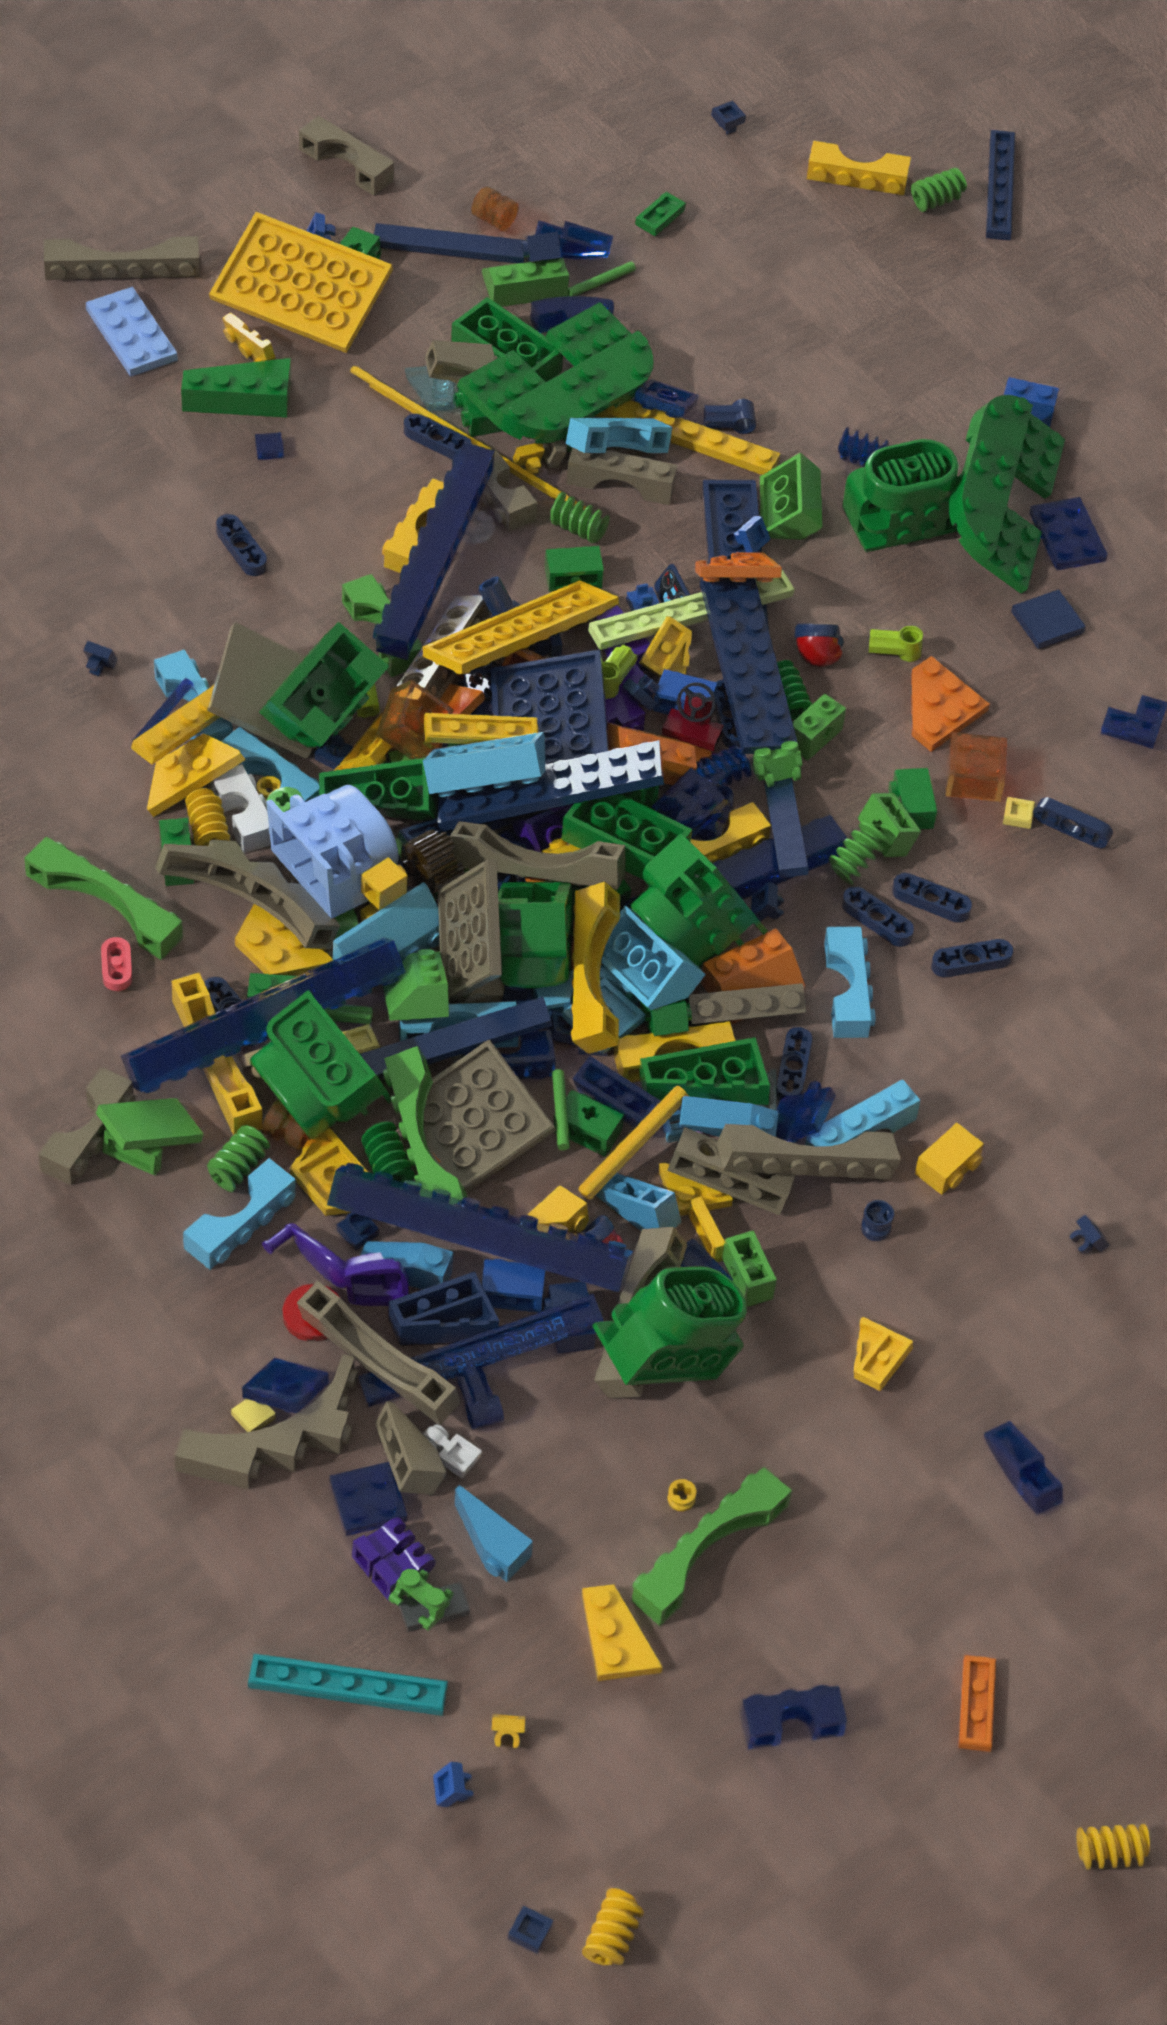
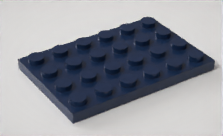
(563, 696)

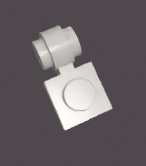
(457, 1454)

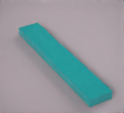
(347, 1684)

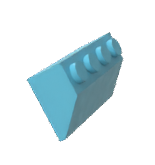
(485, 764)
(408, 921)
(648, 964)

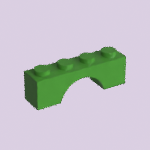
(365, 602)

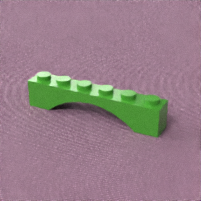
(59, 868)
(411, 1084)
(753, 1505)

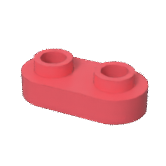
(116, 966)

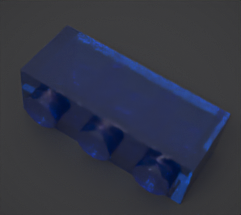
(614, 1091)

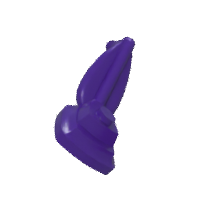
(367, 1277)

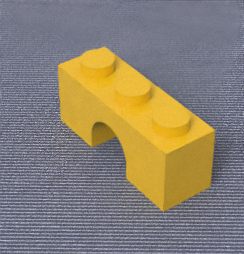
(382, 886)

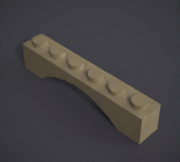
(172, 258)
(582, 867)
(755, 1151)
(653, 1253)
(410, 1379)

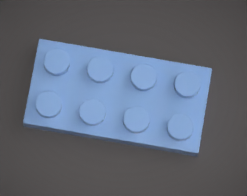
(131, 331)

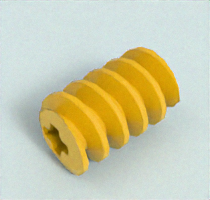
(206, 817)
(1113, 1845)
(613, 1928)

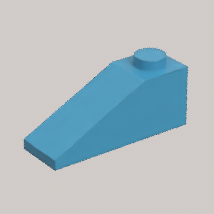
(712, 1115)
(641, 1202)
(423, 1262)
(497, 1542)

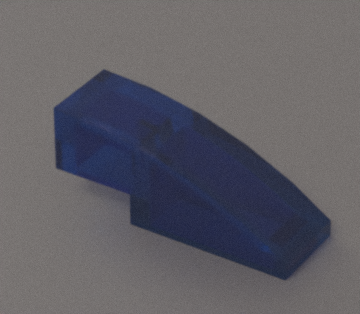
(577, 240)
(554, 311)
(1024, 1467)

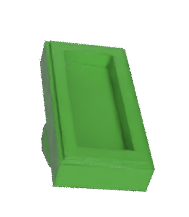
(144, 1159)

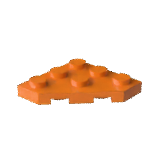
(739, 567)
(941, 704)

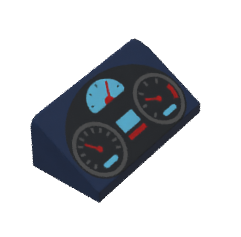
(670, 585)

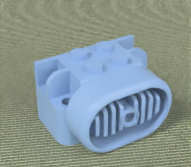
(331, 845)

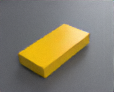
(706, 1229)

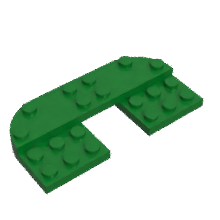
(606, 373)
(1003, 445)

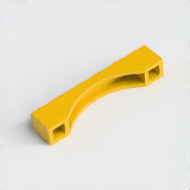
(595, 918)
(228, 1084)

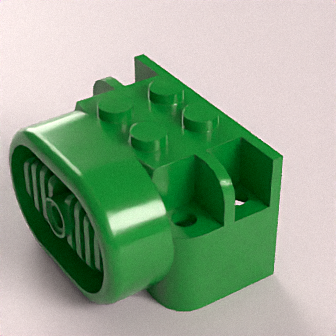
(902, 494)
(324, 688)
(692, 903)
(535, 933)
(315, 1068)
(676, 1328)

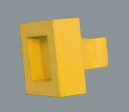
(529, 456)
(508, 1725)

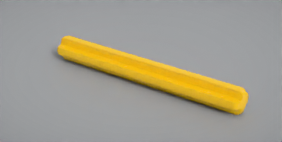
(632, 1143)

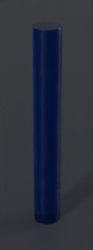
(167, 706)

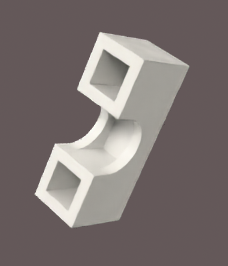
(239, 792)

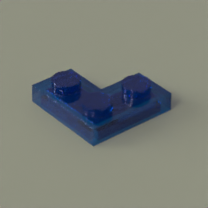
(1139, 727)

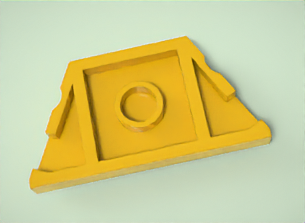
(368, 749)
(189, 770)
(275, 947)
(317, 1166)

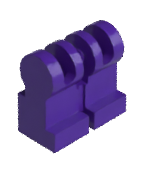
(379, 1557)

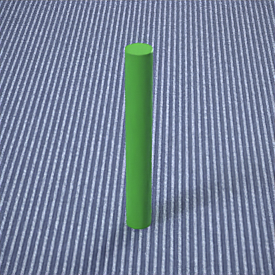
(601, 279)
(560, 1109)

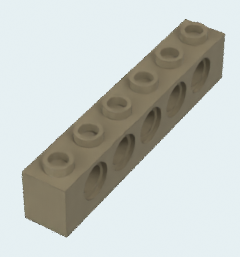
(461, 614)

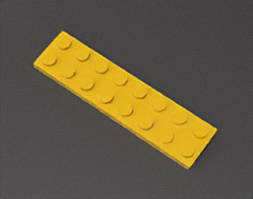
(519, 627)

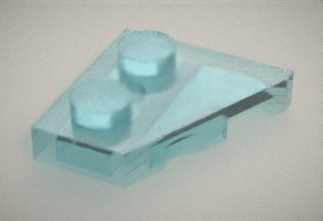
(433, 392)

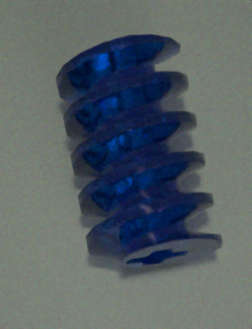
(858, 448)
(730, 760)

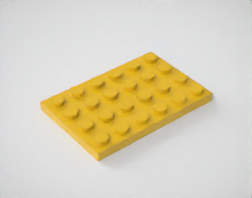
(301, 282)

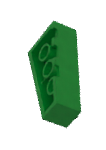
(239, 389)
(392, 788)
(717, 1072)

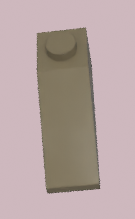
(409, 1453)

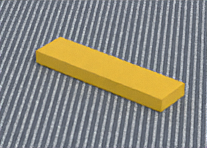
(475, 728)

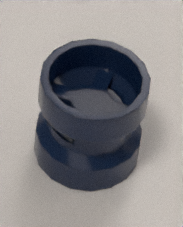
(877, 1220)

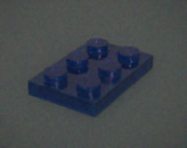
(1068, 533)

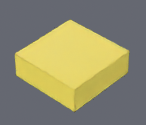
(1018, 812)
(362, 1038)
(253, 1415)

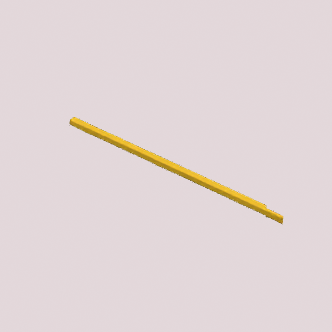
(416, 409)

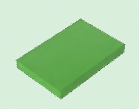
(149, 1123)

